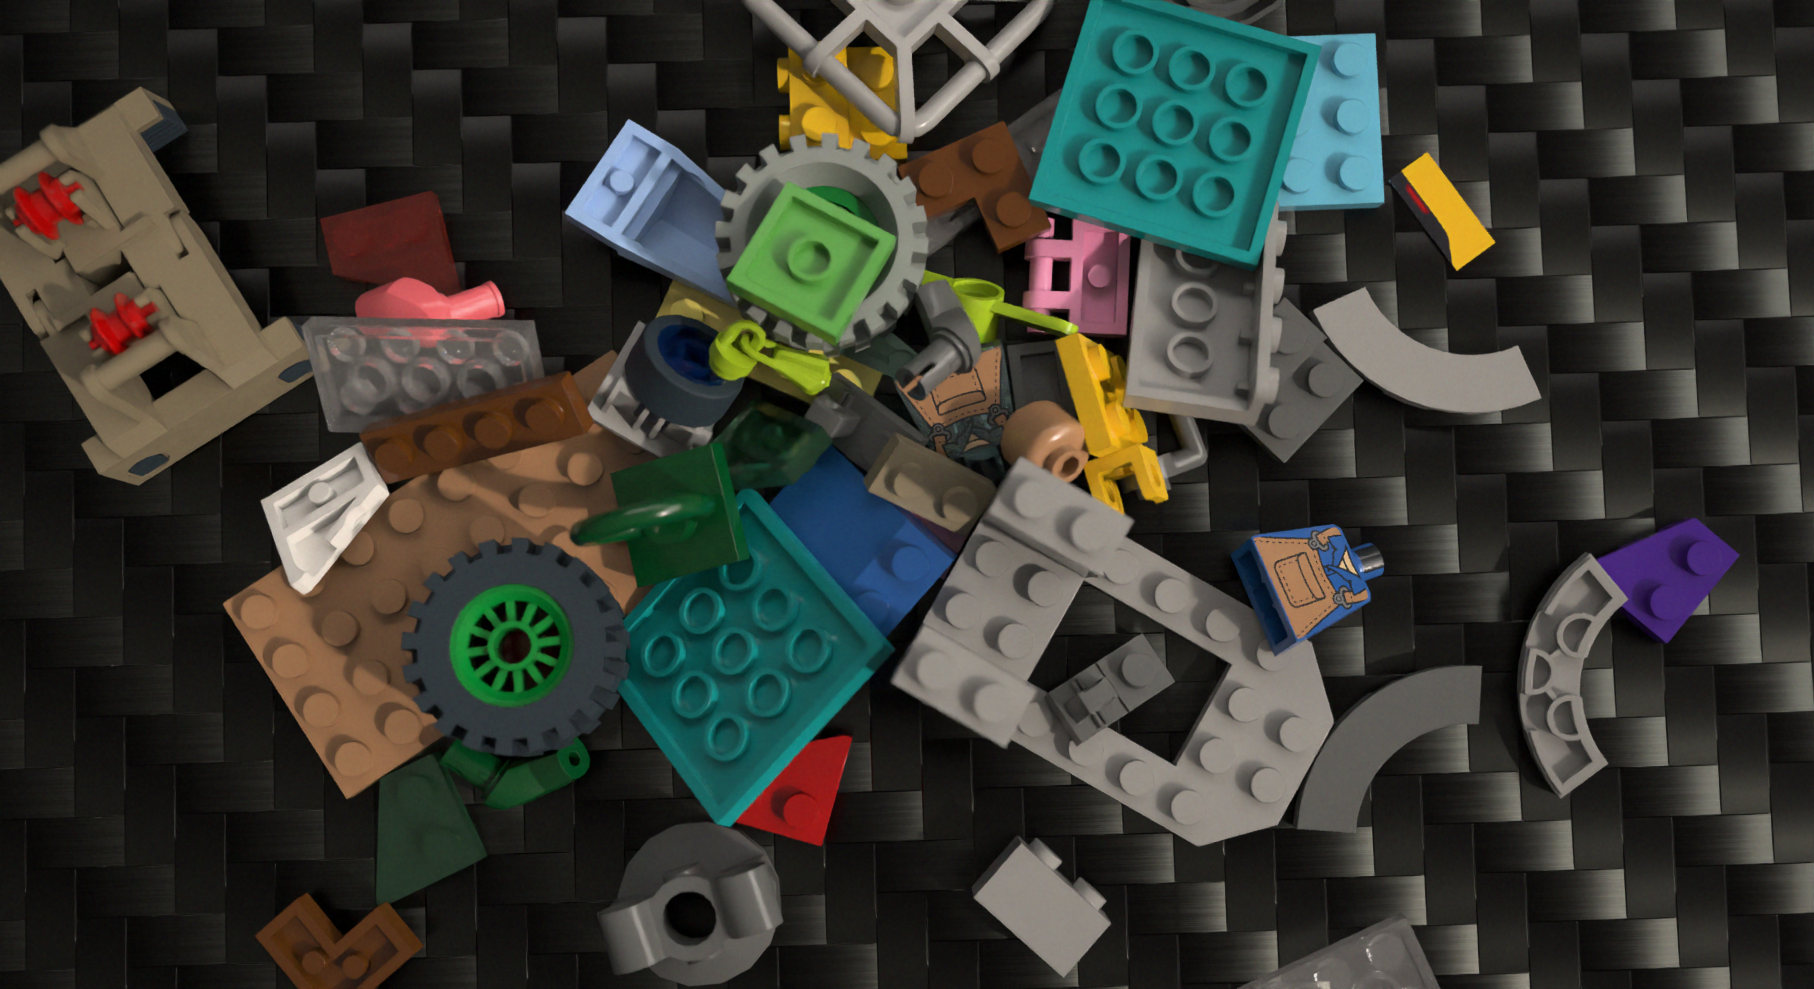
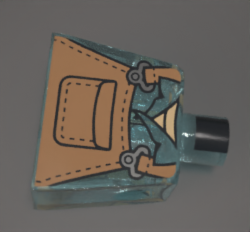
(968, 412)

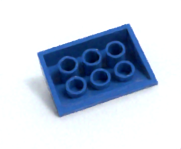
(862, 540)

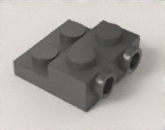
(1309, 386)

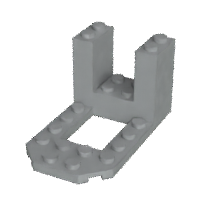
(1008, 601)

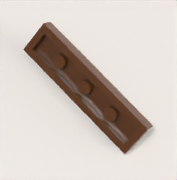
(477, 428)

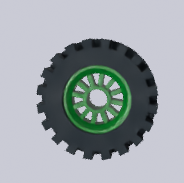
(562, 704)

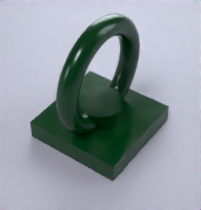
(673, 515)

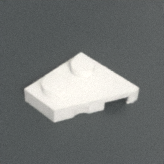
(323, 514)

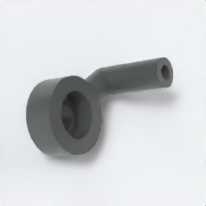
(1190, 456)

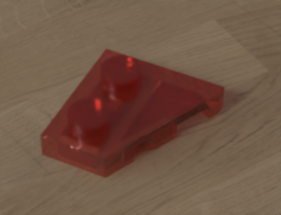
(393, 243)

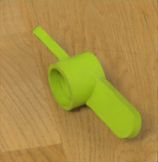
(986, 308)

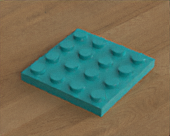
(1175, 128)
(746, 662)

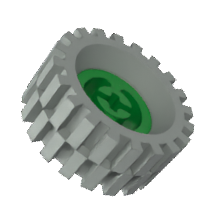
(854, 184)

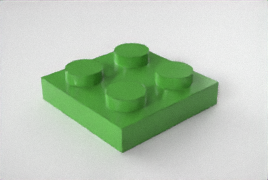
(811, 263)

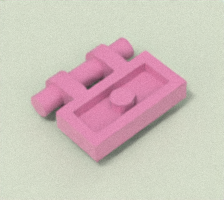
(1096, 279)

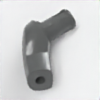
(952, 340)

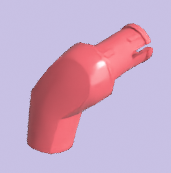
(416, 299)

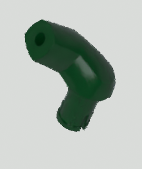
(520, 780)

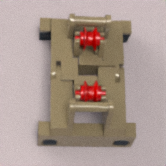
(71, 236)

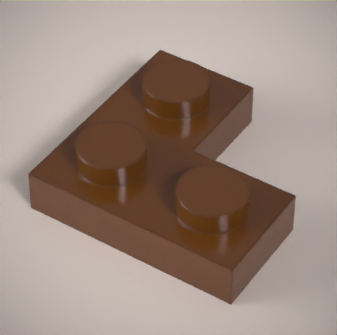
(981, 171)
(322, 958)

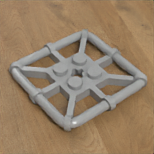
(900, 30)

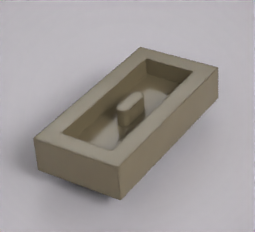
(929, 485)

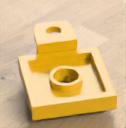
(1110, 430)

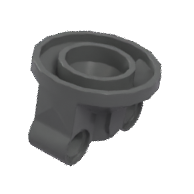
(701, 859)

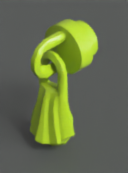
(737, 354)

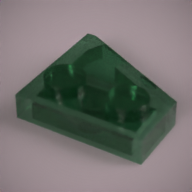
(770, 446)
(421, 829)

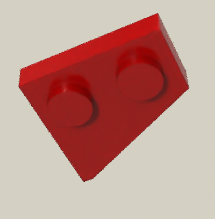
(803, 793)

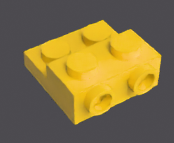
(821, 109)

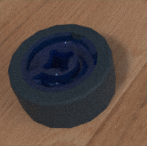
(673, 372)

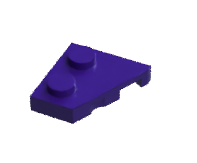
(1668, 575)

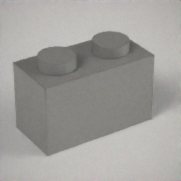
(1041, 904)

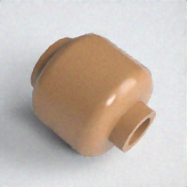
(1046, 437)

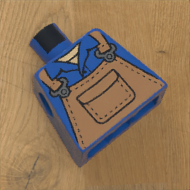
(1304, 581)

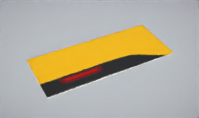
(1442, 211)

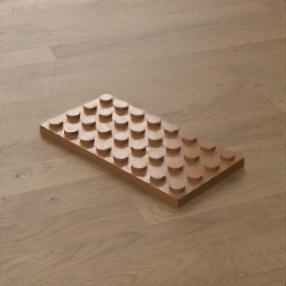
(340, 644)

